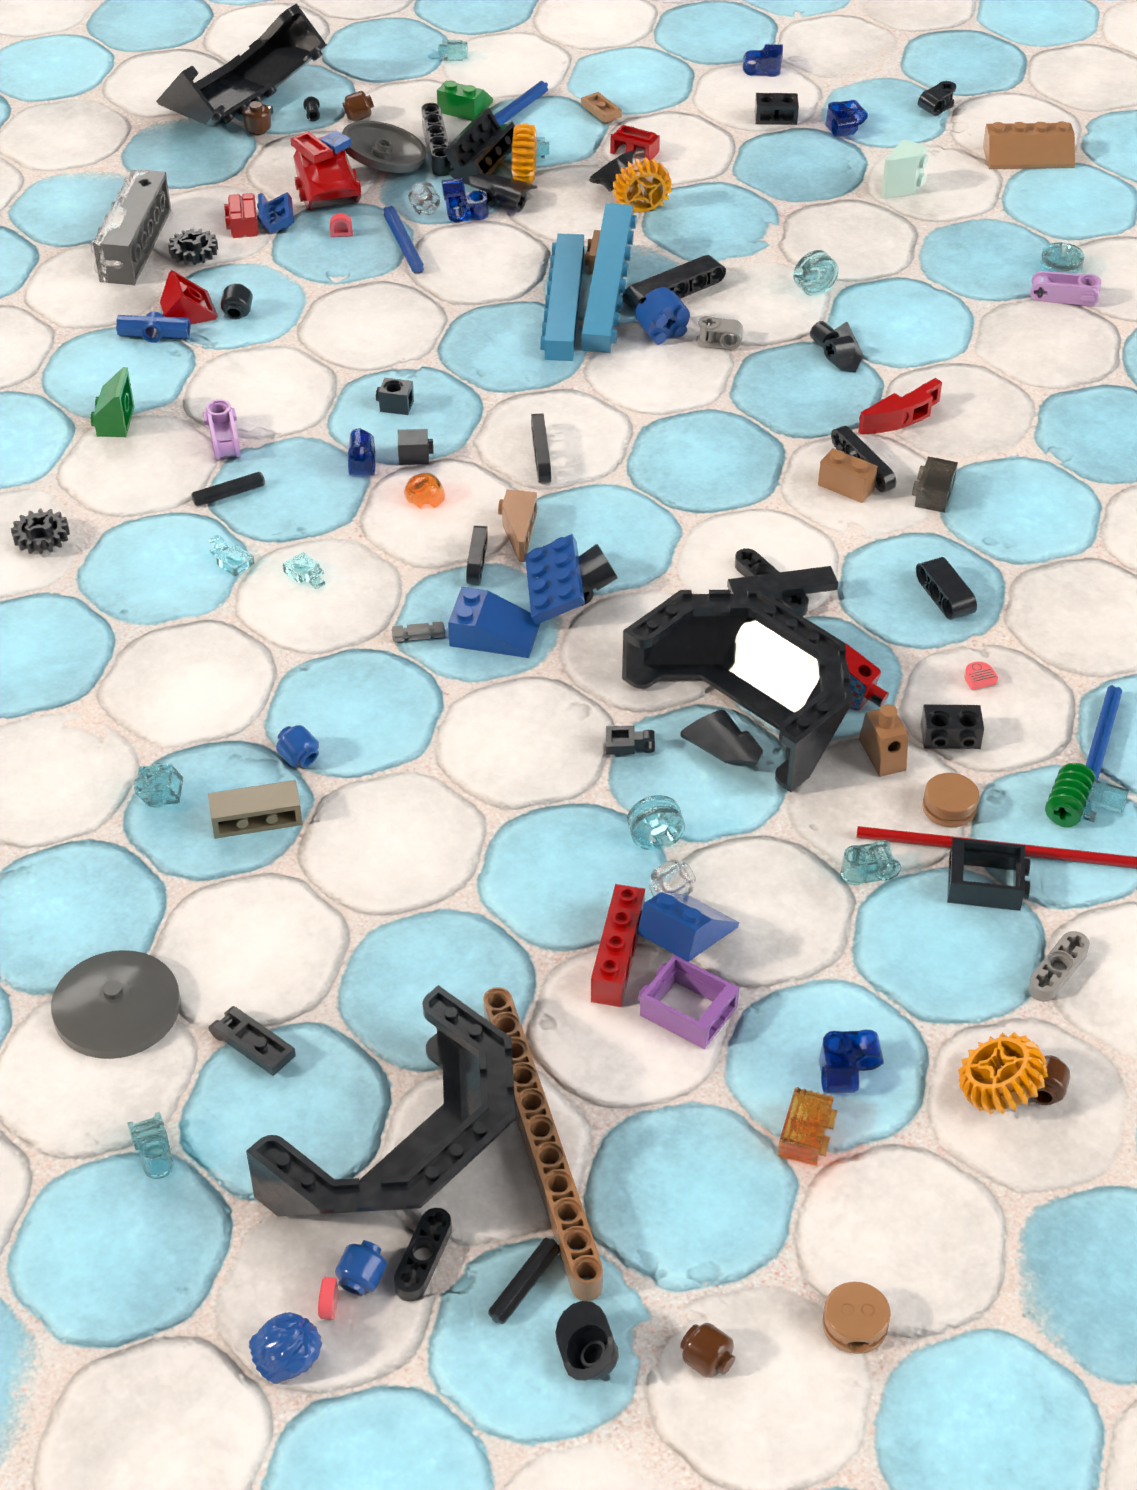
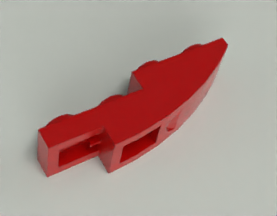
(898, 411)

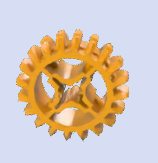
(524, 152)
(651, 176)
(1002, 1073)

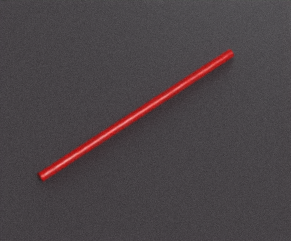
(1030, 850)

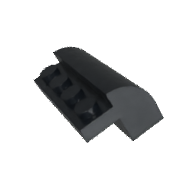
(480, 146)

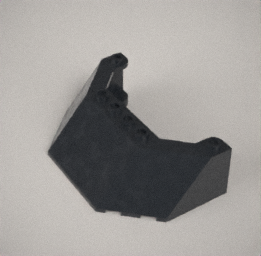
(247, 78)
(754, 655)
(474, 1113)

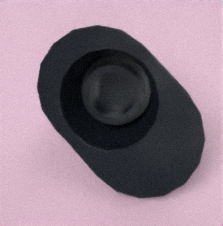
(586, 1342)

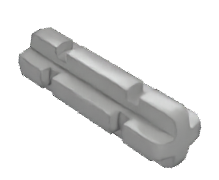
(418, 631)

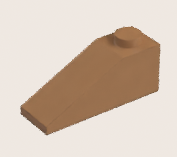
(518, 519)

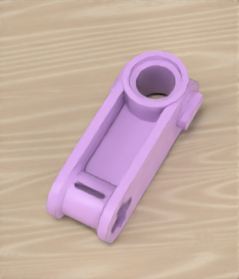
(1066, 288)
(223, 433)

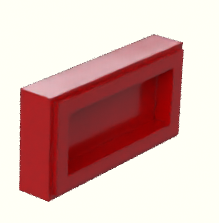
(311, 147)

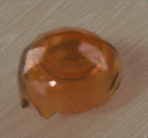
(424, 489)

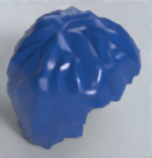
(285, 1347)

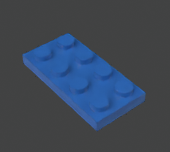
(554, 579)

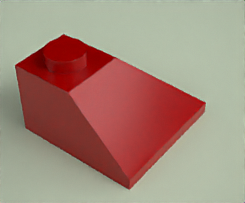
(186, 300)

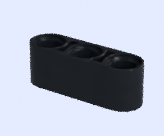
(946, 588)

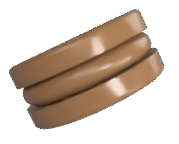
(950, 800)
(856, 1317)

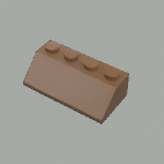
(1029, 145)

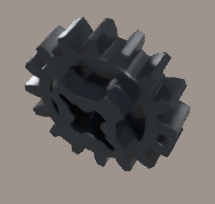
(193, 246)
(40, 531)

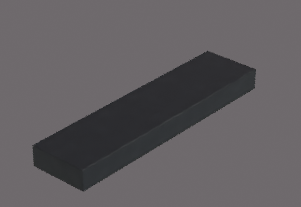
(787, 583)

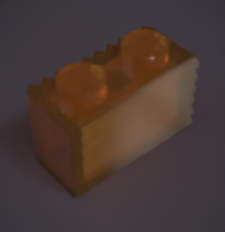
(806, 1127)

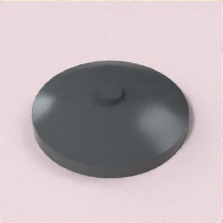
(384, 147)
(115, 1004)

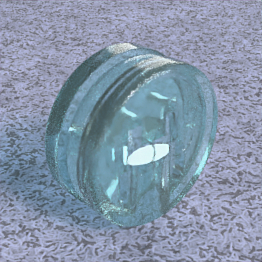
(1062, 258)
(815, 272)
(655, 822)

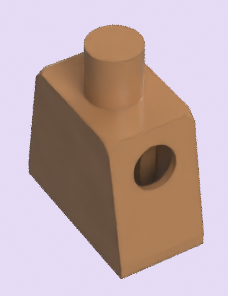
(884, 732)

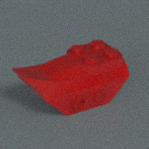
(325, 179)

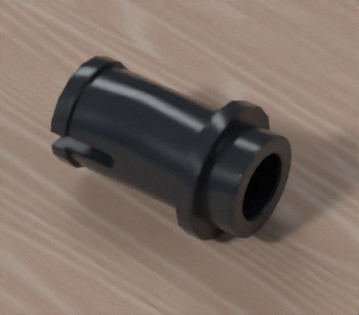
(312, 106)

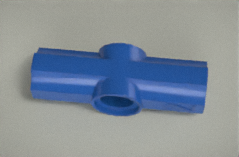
(153, 327)

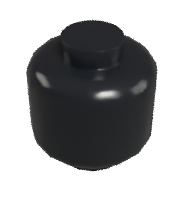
(236, 301)

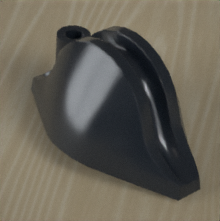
(607, 173)

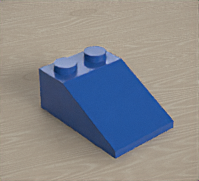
(491, 624)
(683, 924)

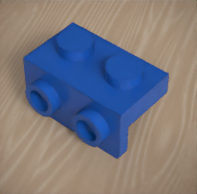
(275, 213)

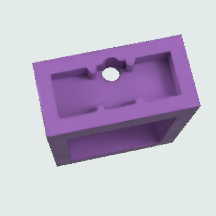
(698, 980)

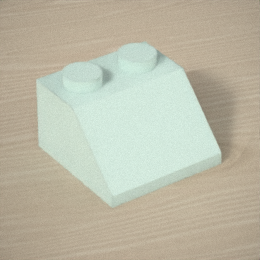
(904, 170)

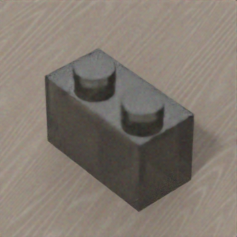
(934, 484)

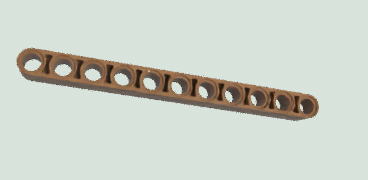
(536, 1120)

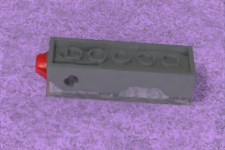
(131, 227)

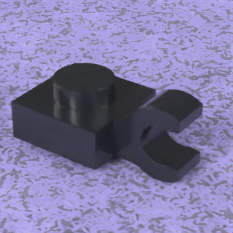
(625, 740)

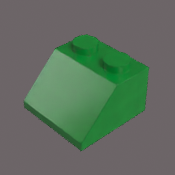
(462, 100)
(114, 406)

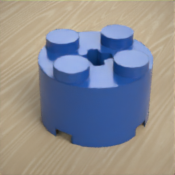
(662, 315)

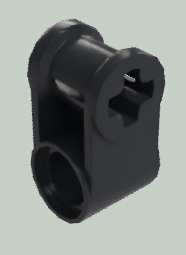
(938, 98)

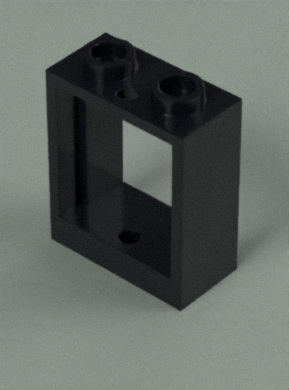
(987, 855)

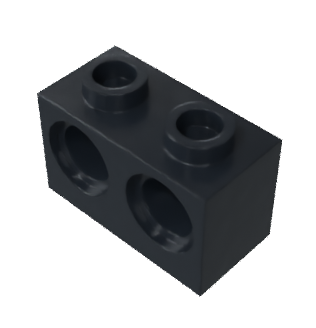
(776, 108)
(952, 726)

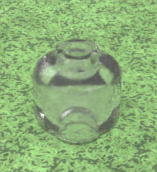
(424, 198)
(672, 878)

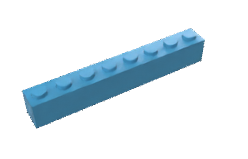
(607, 278)
(563, 297)

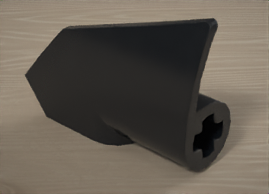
(507, 191)
(838, 345)
(595, 571)
(723, 739)

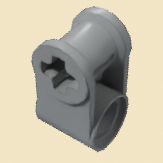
(719, 332)

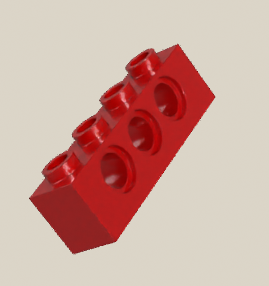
(617, 946)

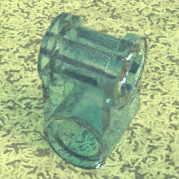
(867, 862)
(152, 1145)

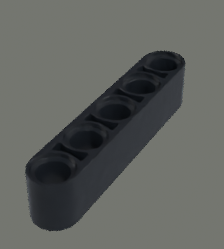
(435, 138)
(682, 280)

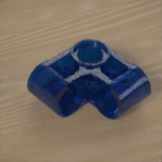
(767, 61)
(845, 117)
(471, 204)
(361, 453)
(844, 1056)

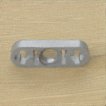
(1058, 977)

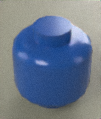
(297, 746)
(360, 1268)

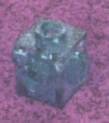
(158, 785)

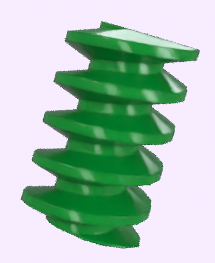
(1069, 794)

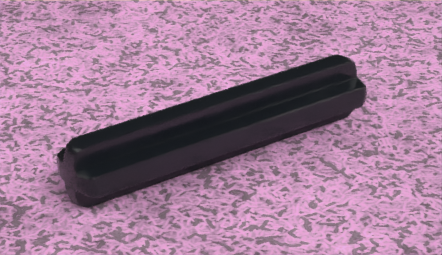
(228, 489)
(524, 1281)

